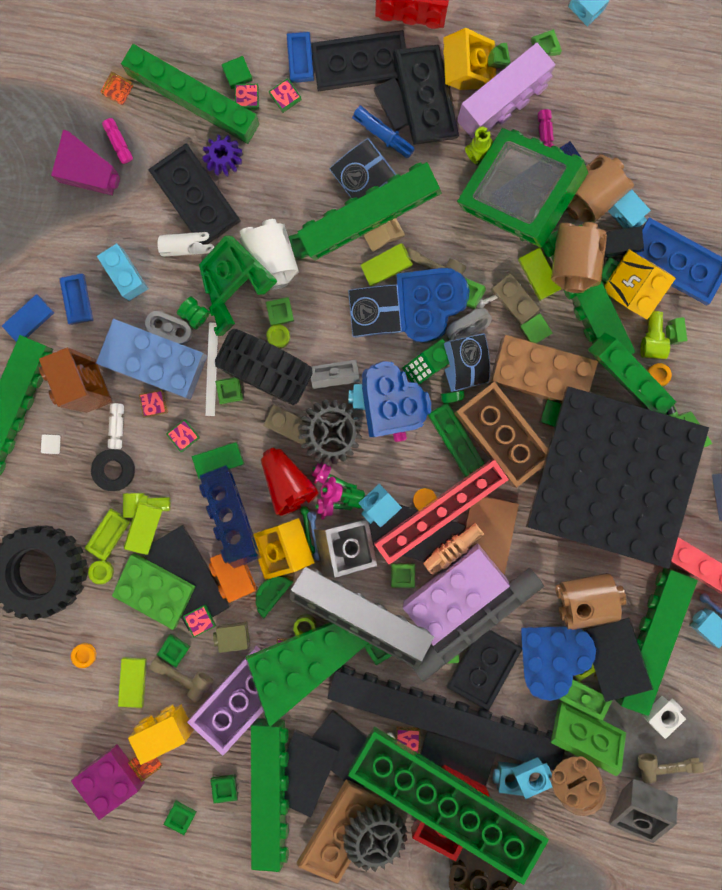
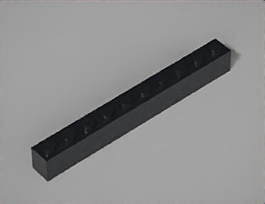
(443, 717)

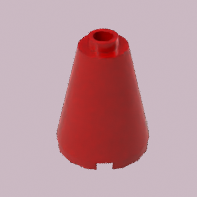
(286, 482)

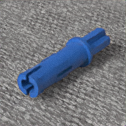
(383, 132)

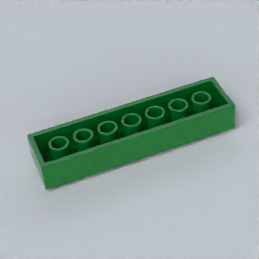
(448, 805)

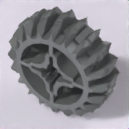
(336, 439)
(363, 847)

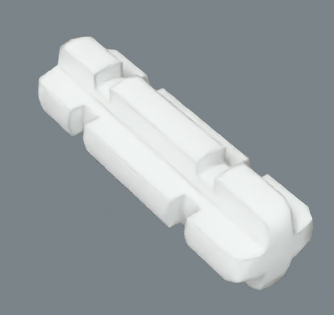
(115, 426)

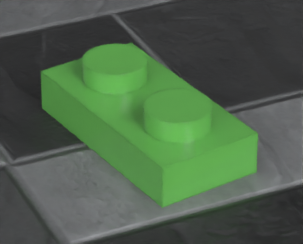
(587, 700)

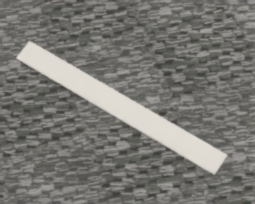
(211, 371)

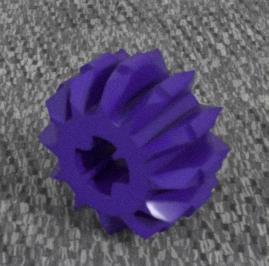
(219, 148)

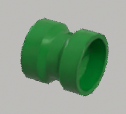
(193, 313)

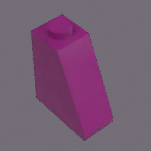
(83, 167)

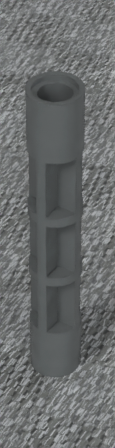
(478, 624)

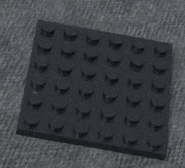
(617, 477)

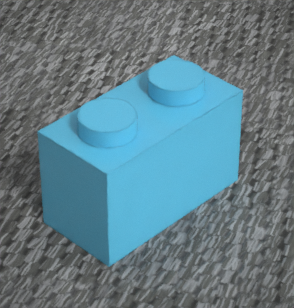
(122, 272)

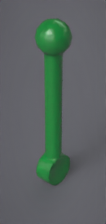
(304, 511)

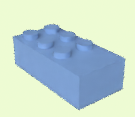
(151, 359)

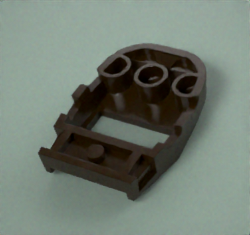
(473, 873)

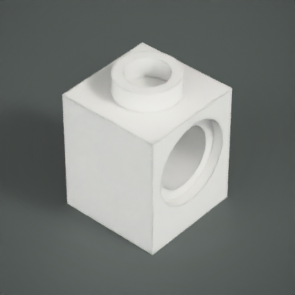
(667, 726)

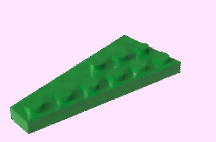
(299, 665)

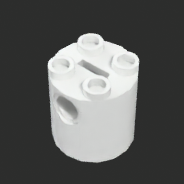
(272, 249)

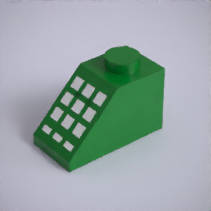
(427, 363)

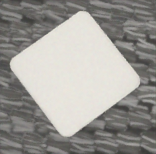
(50, 444)

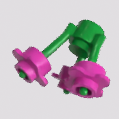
(332, 492)

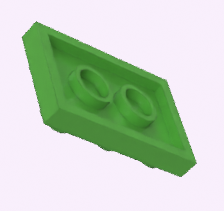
(153, 591)
(589, 738)

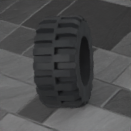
(263, 366)
(68, 566)

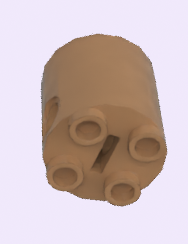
(600, 189)
(578, 256)
(590, 601)
(579, 786)

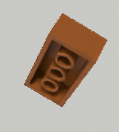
(74, 380)

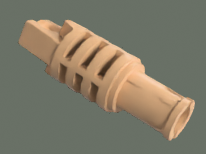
(453, 549)

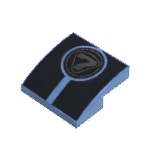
(362, 169)
(375, 311)
(468, 362)

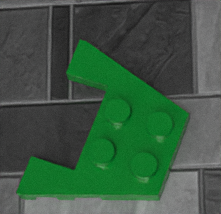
(225, 272)

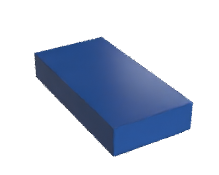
(300, 57)
(76, 299)
(28, 318)

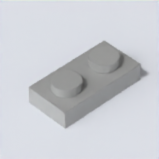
(334, 374)

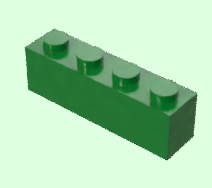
(631, 374)

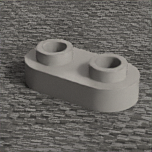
(469, 325)
(169, 327)

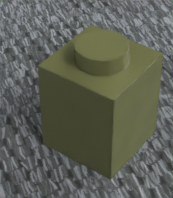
(232, 637)

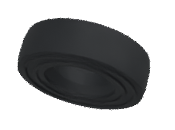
(102, 480)

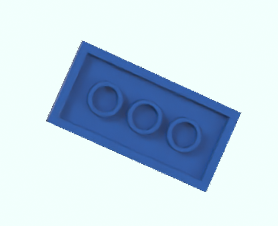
(694, 267)

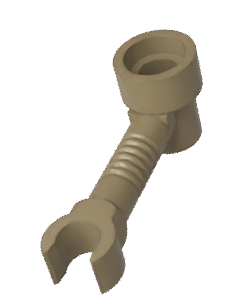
(424, 261)
(197, 686)
(650, 769)

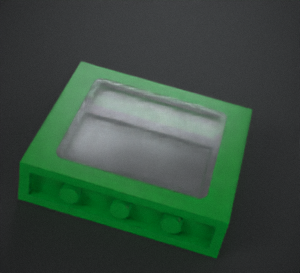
(523, 186)

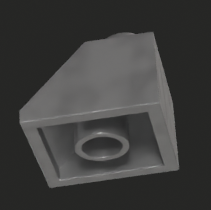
(345, 548)
(644, 811)

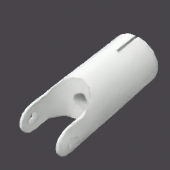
(183, 244)

